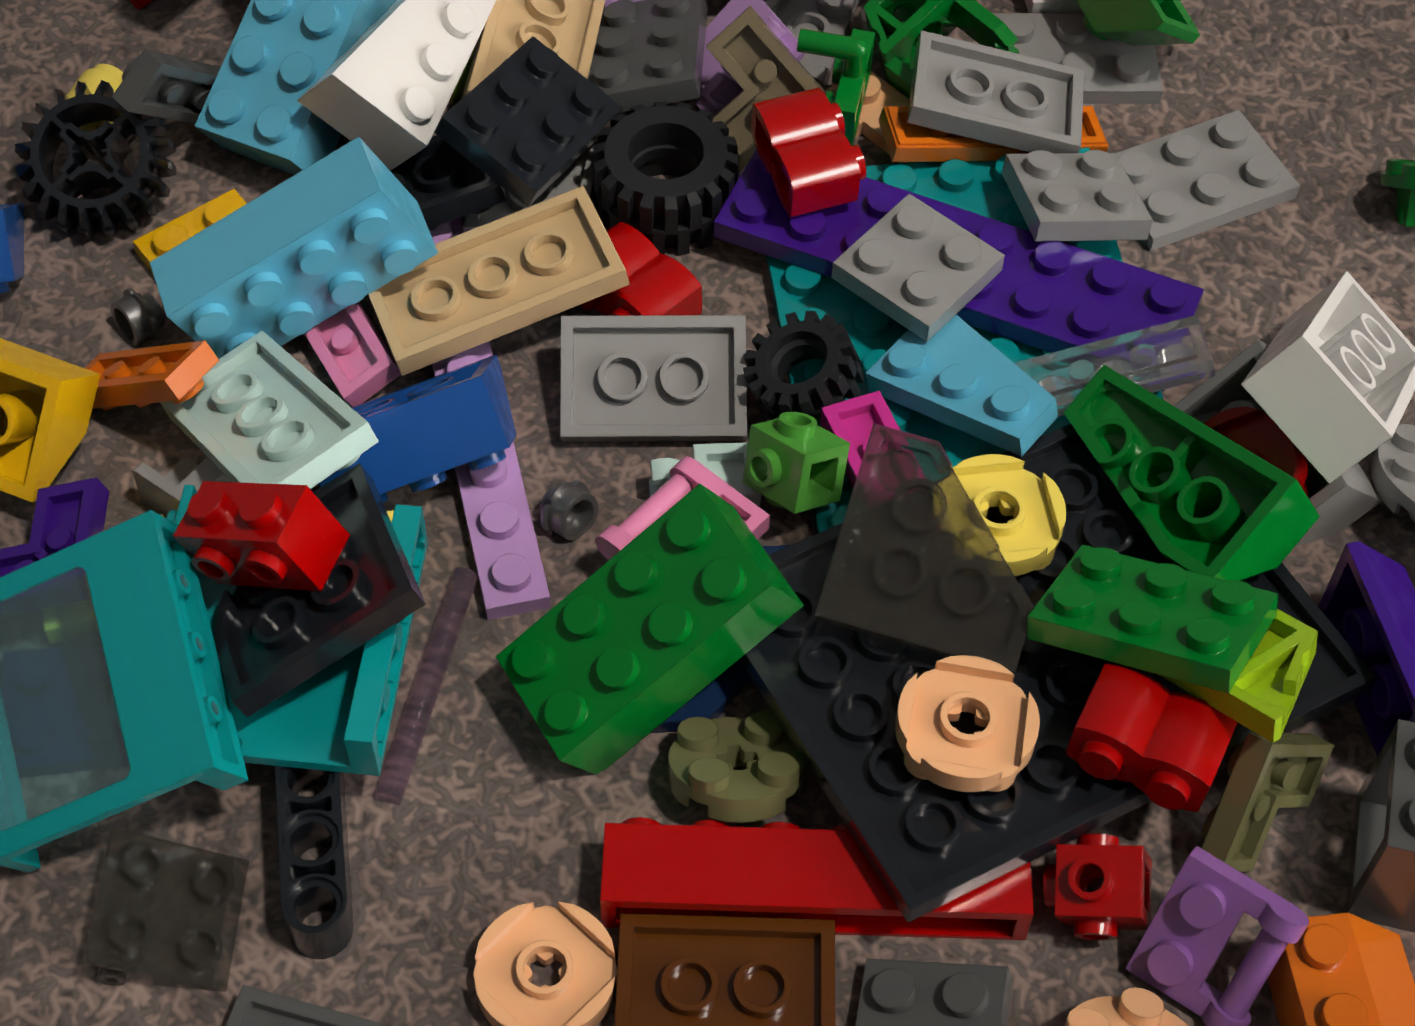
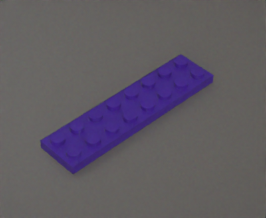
(1042, 297)

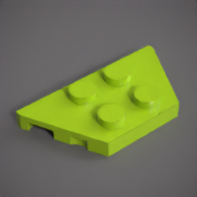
(1269, 681)

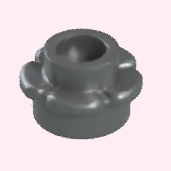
(138, 314)
(568, 503)

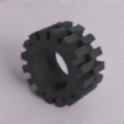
(795, 344)

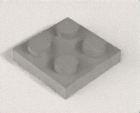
(1076, 196)
(917, 267)

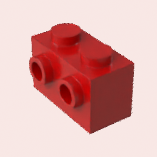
(261, 535)

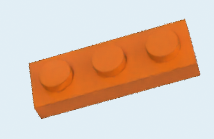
(151, 374)

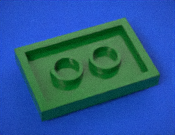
(1154, 617)

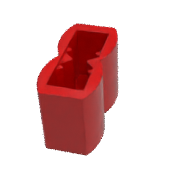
(807, 151)
(656, 281)
(1150, 738)

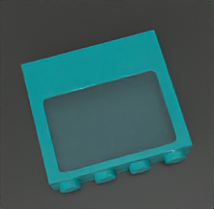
(106, 686)

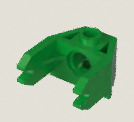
(899, 31)

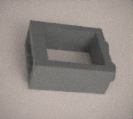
(1384, 836)

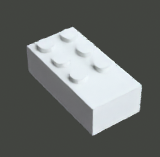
(1336, 377)

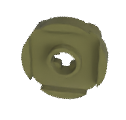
(709, 749)

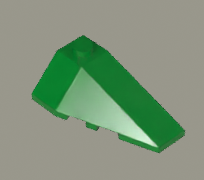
(1188, 485)

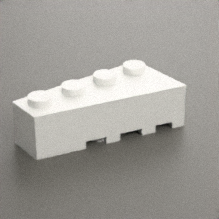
(400, 75)

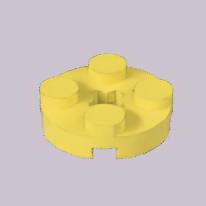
(1035, 504)

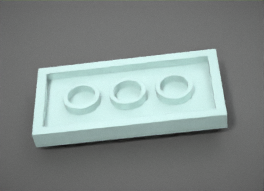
(271, 419)

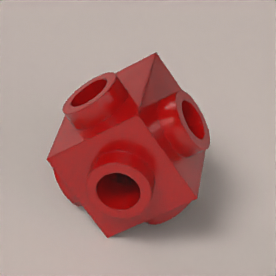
(1121, 900)

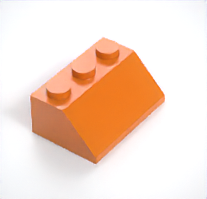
(1344, 976)

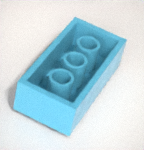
(269, 66)
(295, 253)

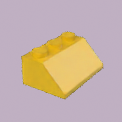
(41, 416)

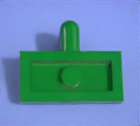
(850, 70)

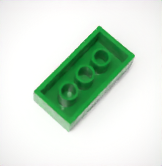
(648, 631)

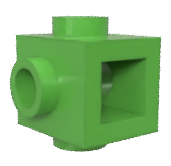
(795, 462)

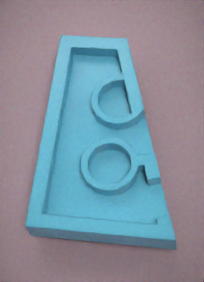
(966, 386)

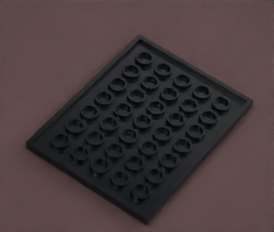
(843, 689)

